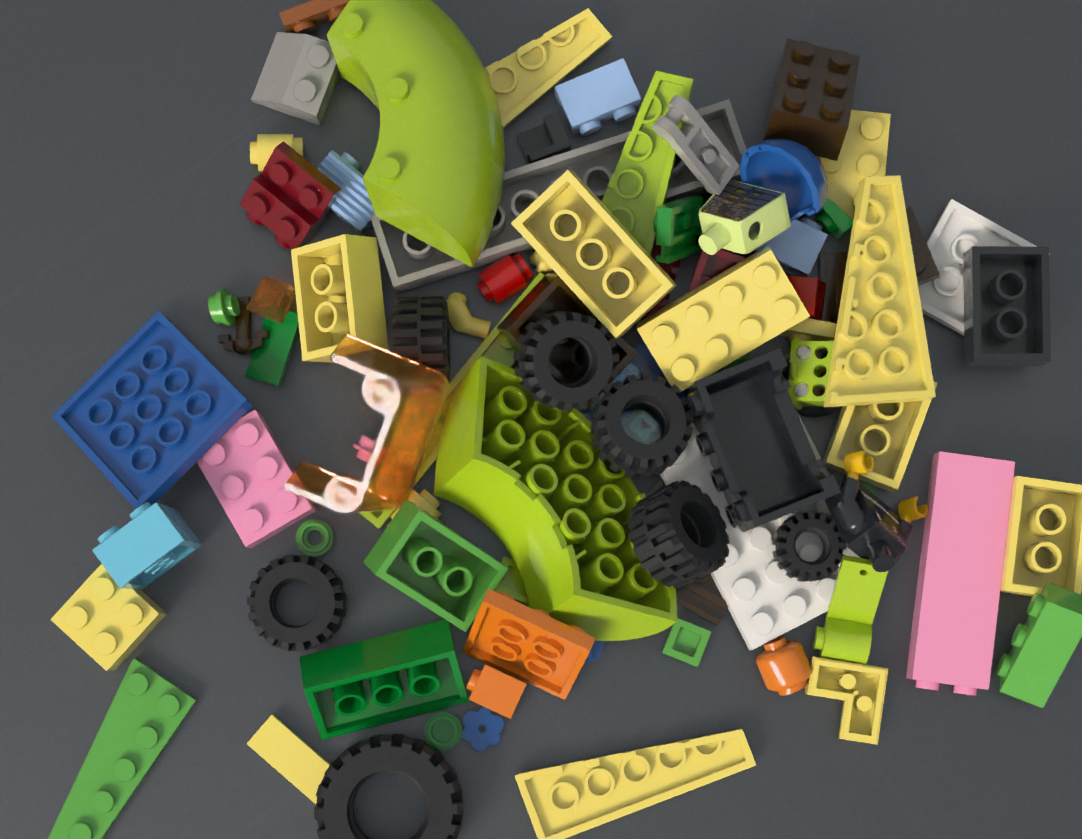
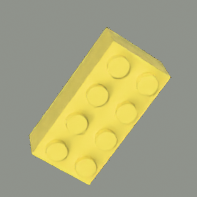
(593, 253)
(722, 319)

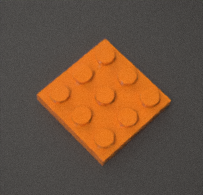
(528, 644)

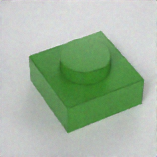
(686, 642)

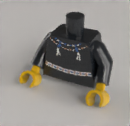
(867, 522)

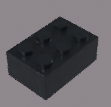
(1006, 306)

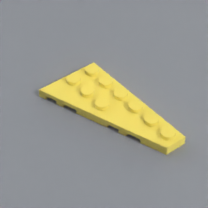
(880, 324)

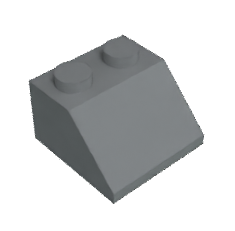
(298, 77)

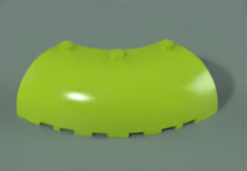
(439, 122)
(551, 504)

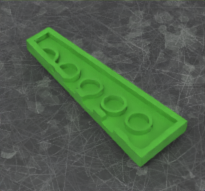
(126, 747)

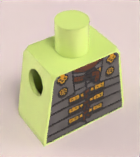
(742, 218)

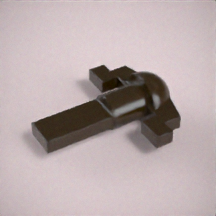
(243, 344)

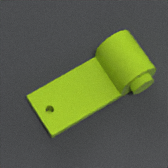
(851, 612)

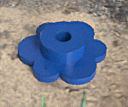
(481, 740)

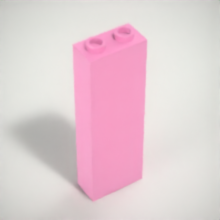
(960, 572)

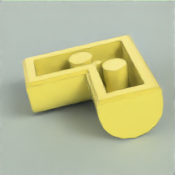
(860, 688)

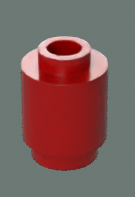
(504, 278)

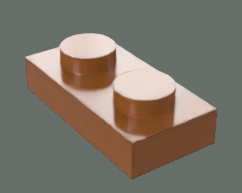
(306, 16)

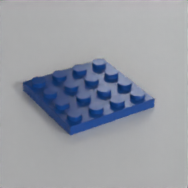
(151, 411)

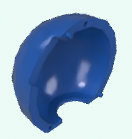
(787, 169)

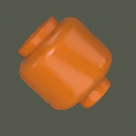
(784, 666)

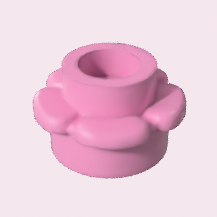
(365, 447)

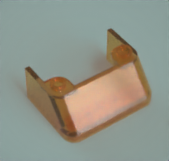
(412, 405)

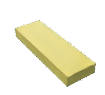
(290, 756)

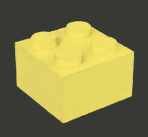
(108, 619)

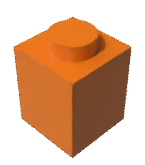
(495, 690)

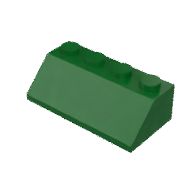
(383, 679)

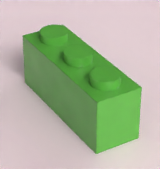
(1042, 645)

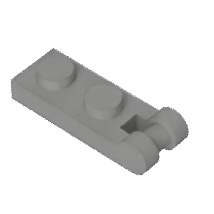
(696, 145)

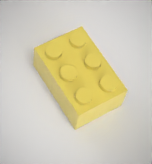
(338, 294)
(882, 432)
(1043, 537)

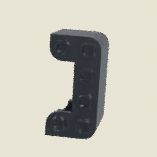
(756, 442)

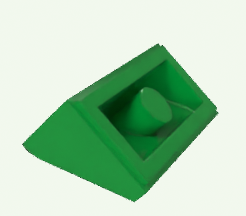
(272, 360)

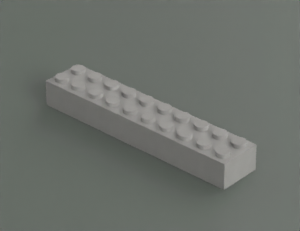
(416, 263)

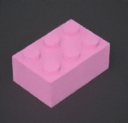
(250, 478)

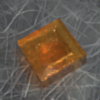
(271, 299)

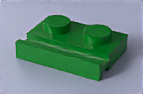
(677, 228)

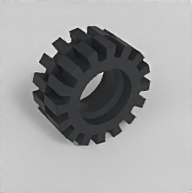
(792, 562)

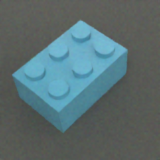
(146, 546)

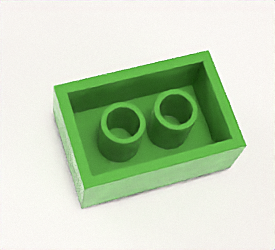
(435, 565)

